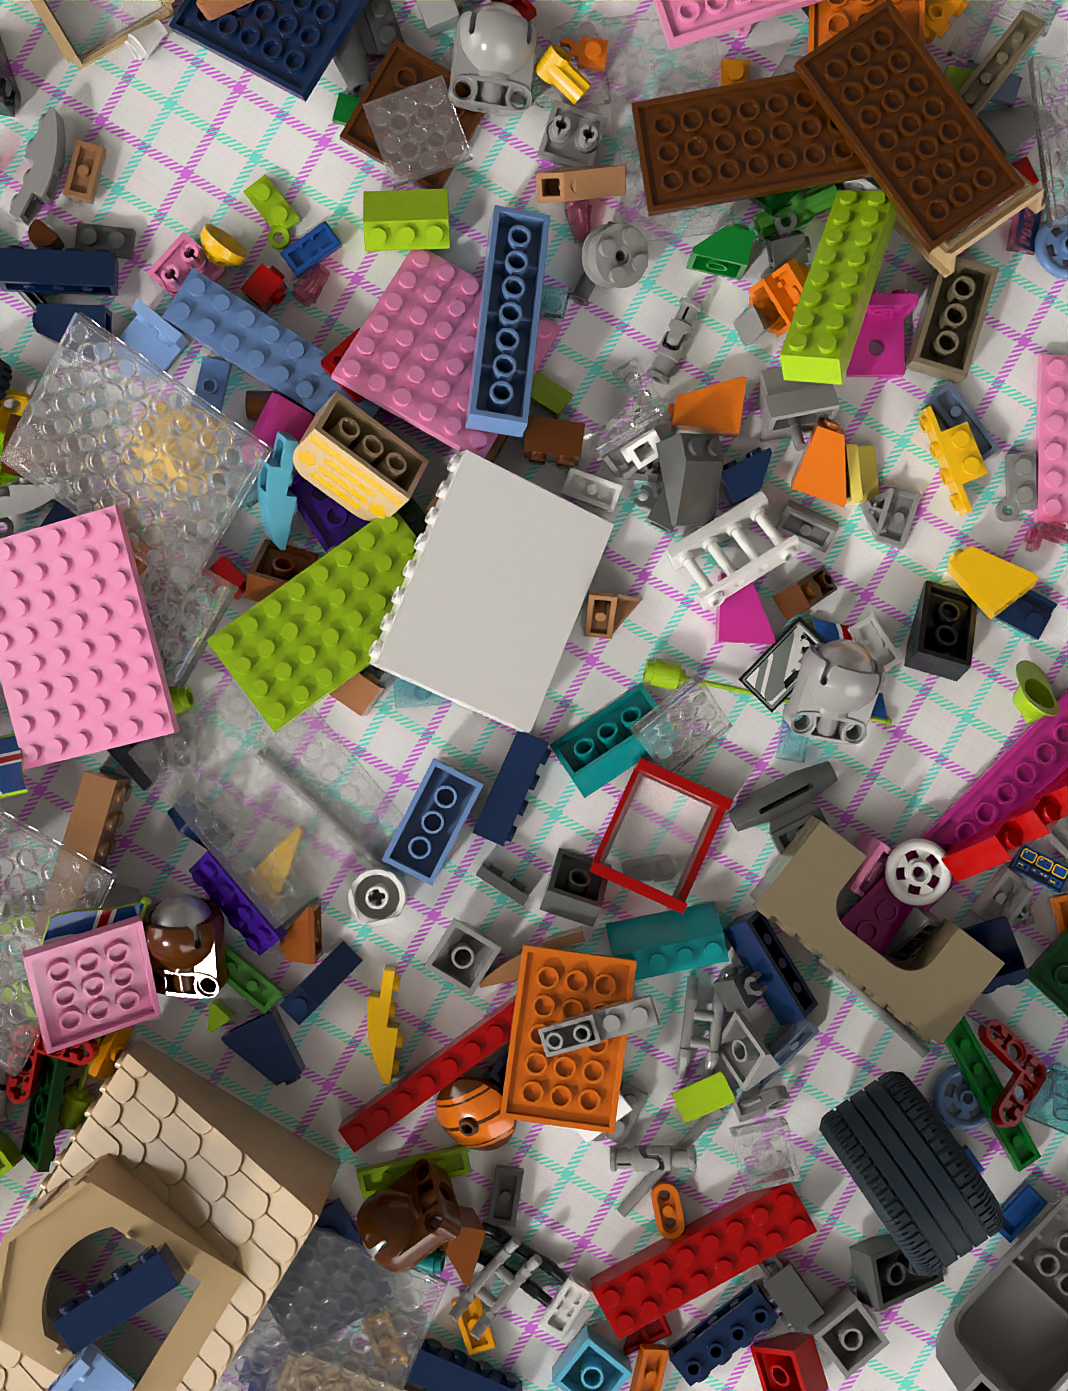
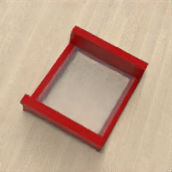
(659, 835)

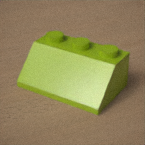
(406, 219)

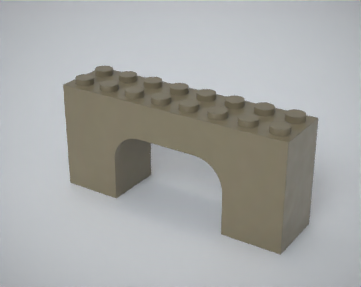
(925, 989)

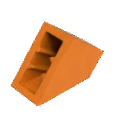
(710, 409)
(822, 464)

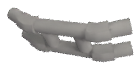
(687, 1040)
(494, 1303)

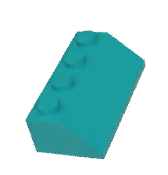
(604, 743)
(670, 940)

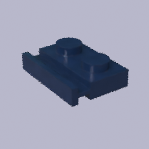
(1028, 614)

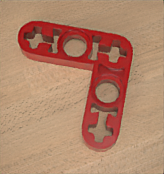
(1020, 1077)
(30, 1083)

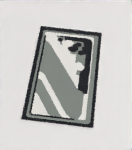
(776, 671)

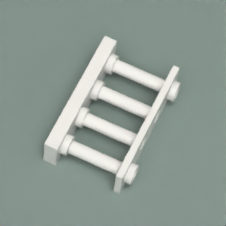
(732, 525)

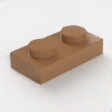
(84, 171)

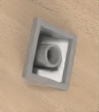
(463, 955)
(745, 1052)

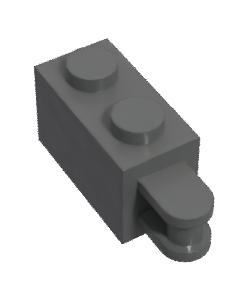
(790, 1293)

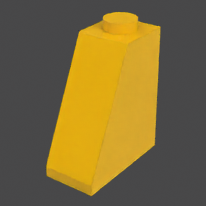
(989, 579)

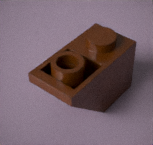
(805, 593)

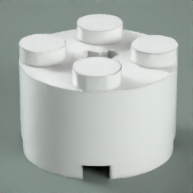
(369, 909)

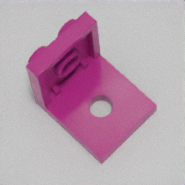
(886, 326)

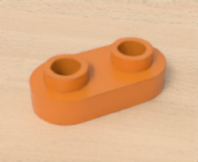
(667, 1208)

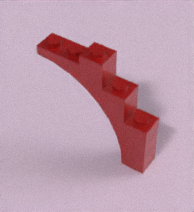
(1005, 837)

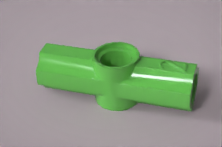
(803, 205)

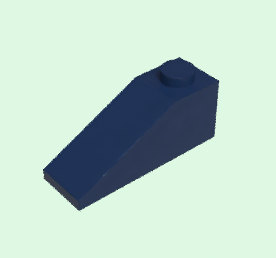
(321, 982)

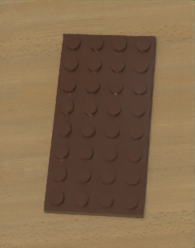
(908, 125)
(738, 144)

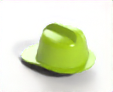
(1034, 694)

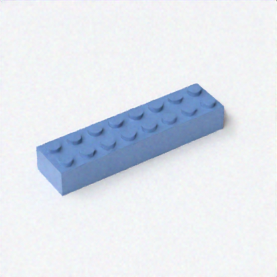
(508, 322)
(255, 343)

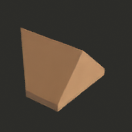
(607, 612)

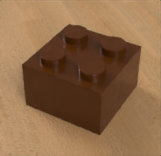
(553, 441)

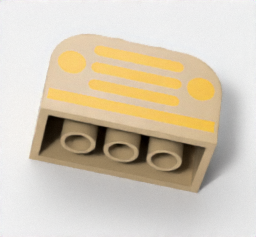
(357, 460)

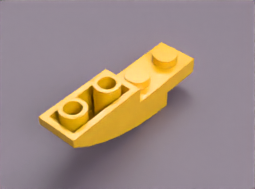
(383, 1034)

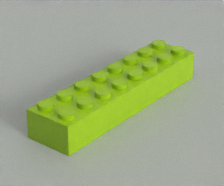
(838, 288)

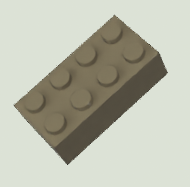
(951, 321)

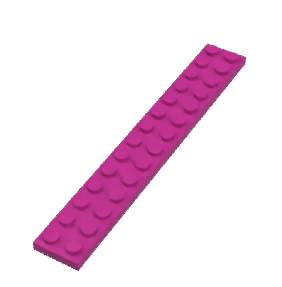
(1005, 785)

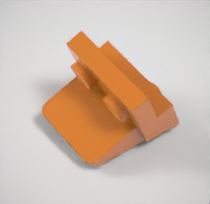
(779, 295)

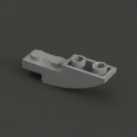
(47, 159)
(21, 497)
(598, 1025)

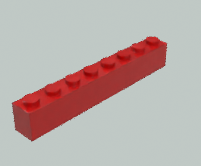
(429, 1077)

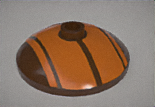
(471, 1114)

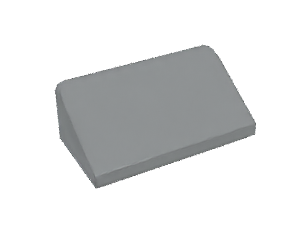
(808, 525)

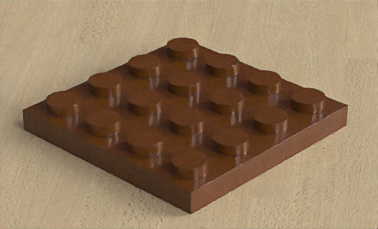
(399, 70)

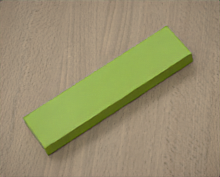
(381, 1175)

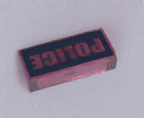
(1023, 231)

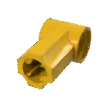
(556, 69)

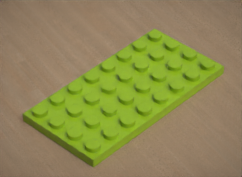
(318, 624)

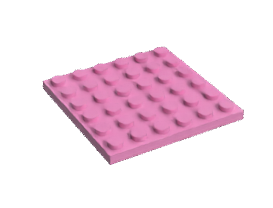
(421, 347)

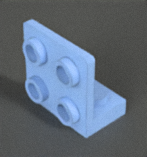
(153, 337)
(92, 1372)

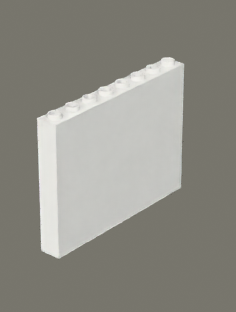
(491, 592)

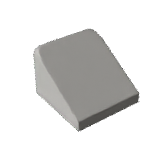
(751, 325)

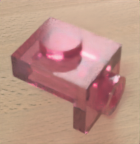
(1052, 531)

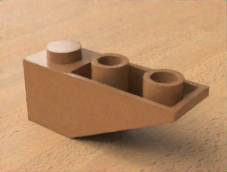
(580, 183)

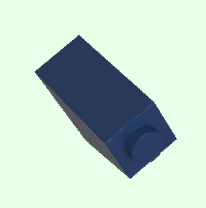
(53, 319)
(267, 1047)

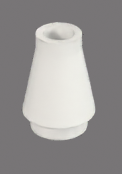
(145, 40)

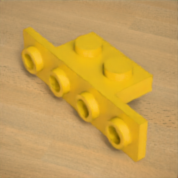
(956, 455)

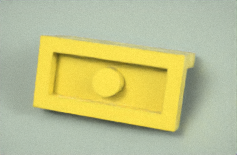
(860, 473)

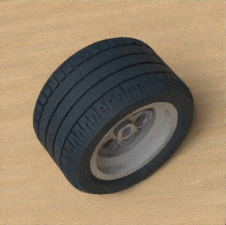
(912, 1172)

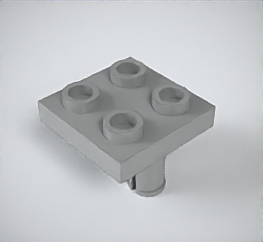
(571, 136)

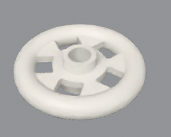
(899, 888)

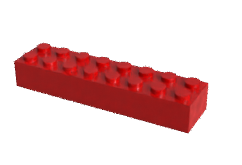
(701, 1257)

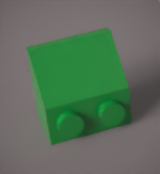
(724, 252)

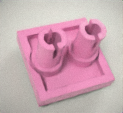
(177, 263)

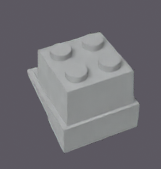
(793, 406)

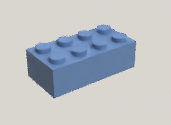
(433, 821)

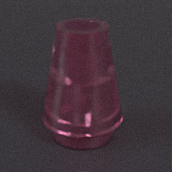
(579, 218)
(310, 285)

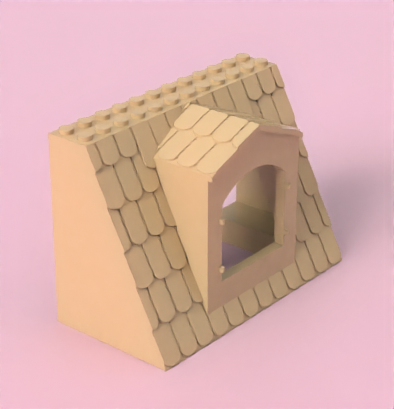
(174, 1166)

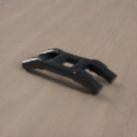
(529, 1287)

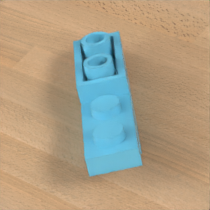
(274, 498)

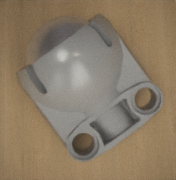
(493, 59)
(835, 691)

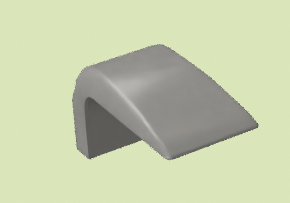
(1015, 1319)

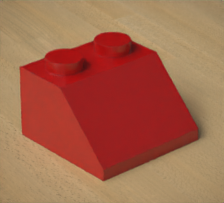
(789, 1363)

